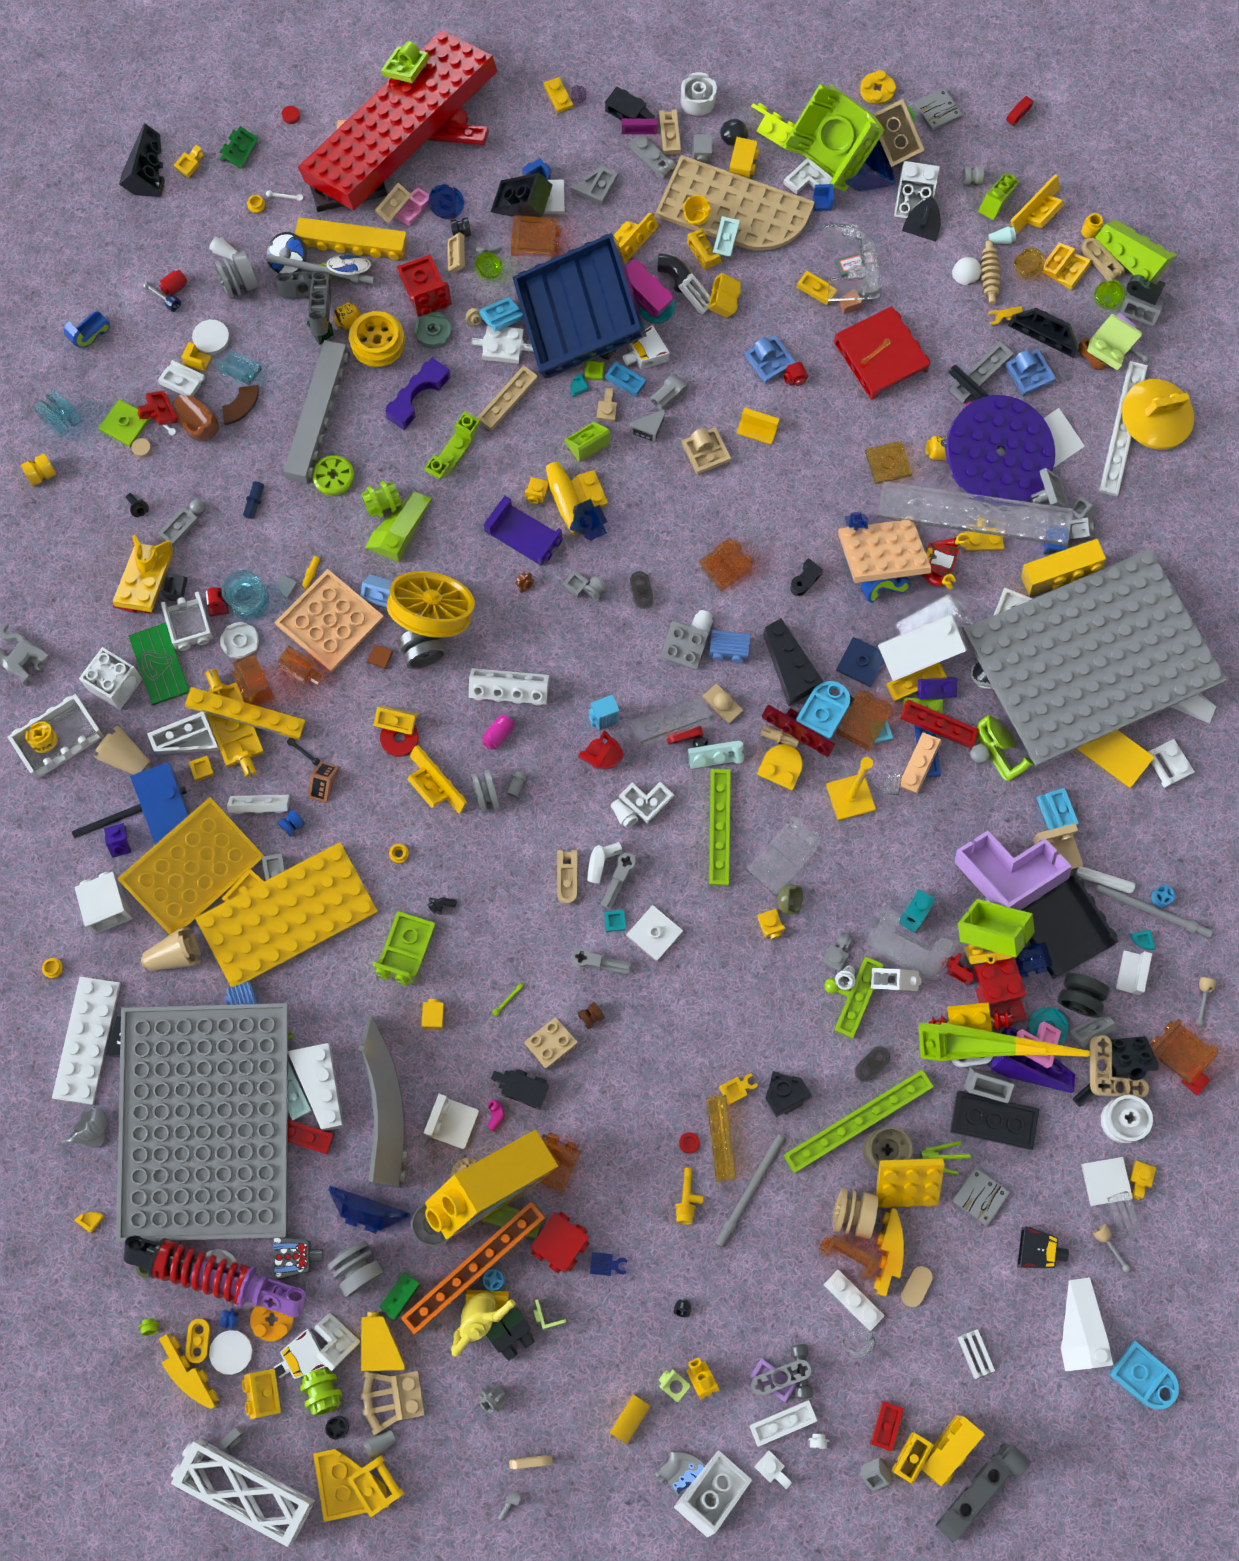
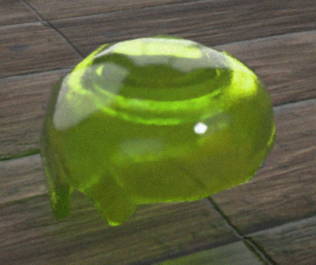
(485, 262)
(1109, 289)

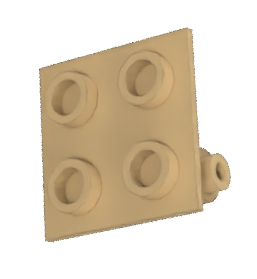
(551, 1043)

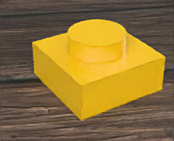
(201, 768)

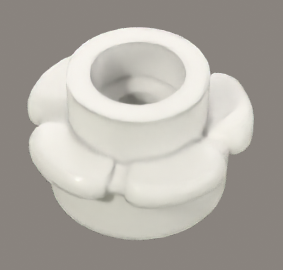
(818, 1441)

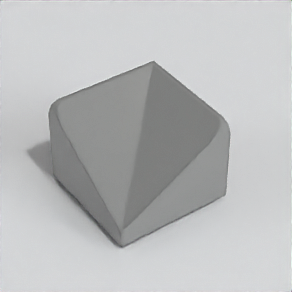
(1084, 509)
(875, 1474)

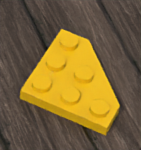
(335, 1491)

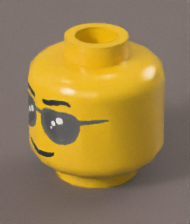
(936, 448)

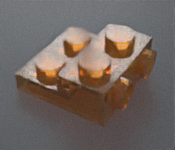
(726, 564)
(565, 1156)

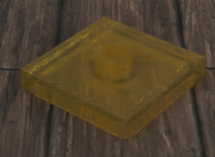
(888, 462)

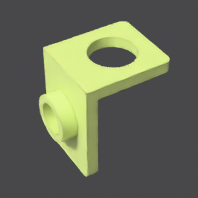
(539, 1317)
(666, 1379)

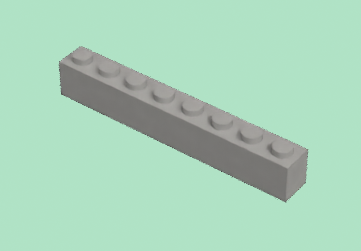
(316, 412)

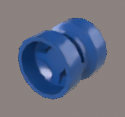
(294, 819)

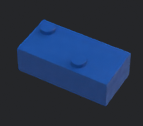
(160, 799)

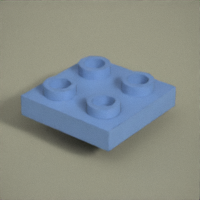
(769, 358)
(1029, 371)

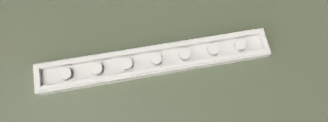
(1120, 437)

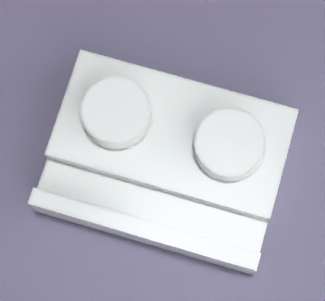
(181, 379)

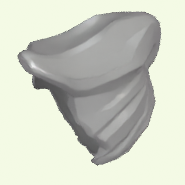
(89, 1129)

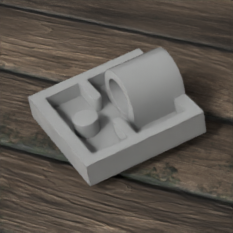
(684, 644)

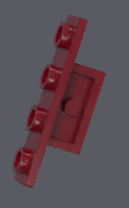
(789, 725)

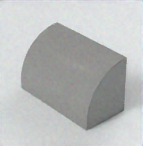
(1141, 310)

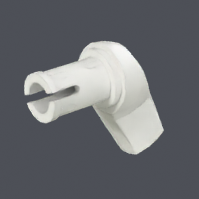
(598, 859)

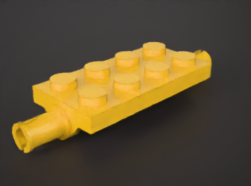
(235, 740)

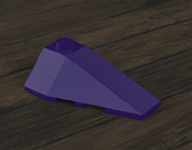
(1027, 1070)

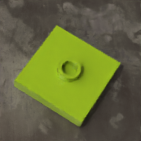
(123, 423)

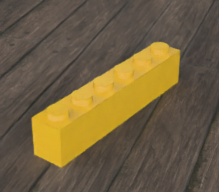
(352, 238)

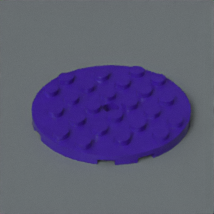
(997, 423)

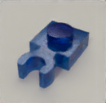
(856, 520)
(602, 1264)

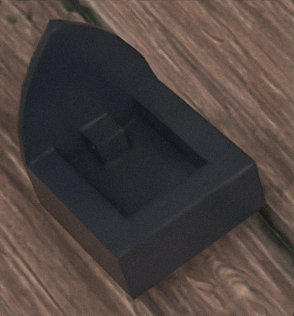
(174, 586)

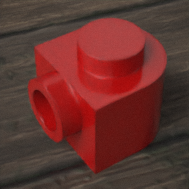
(795, 374)

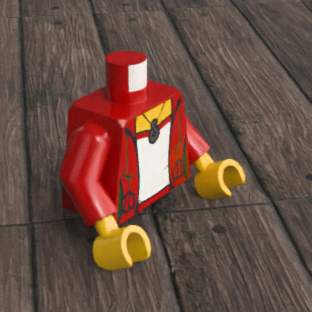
(942, 558)

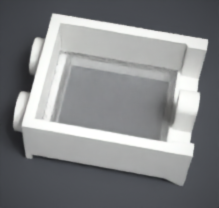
(187, 623)

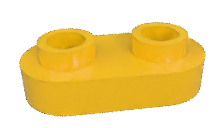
(197, 1340)

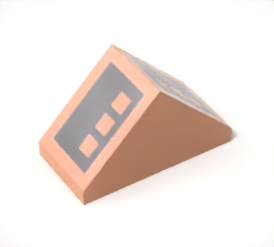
(322, 781)

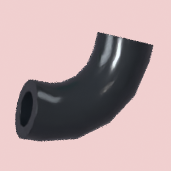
(674, 267)

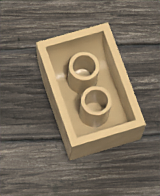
(900, 134)

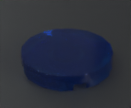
(446, 201)

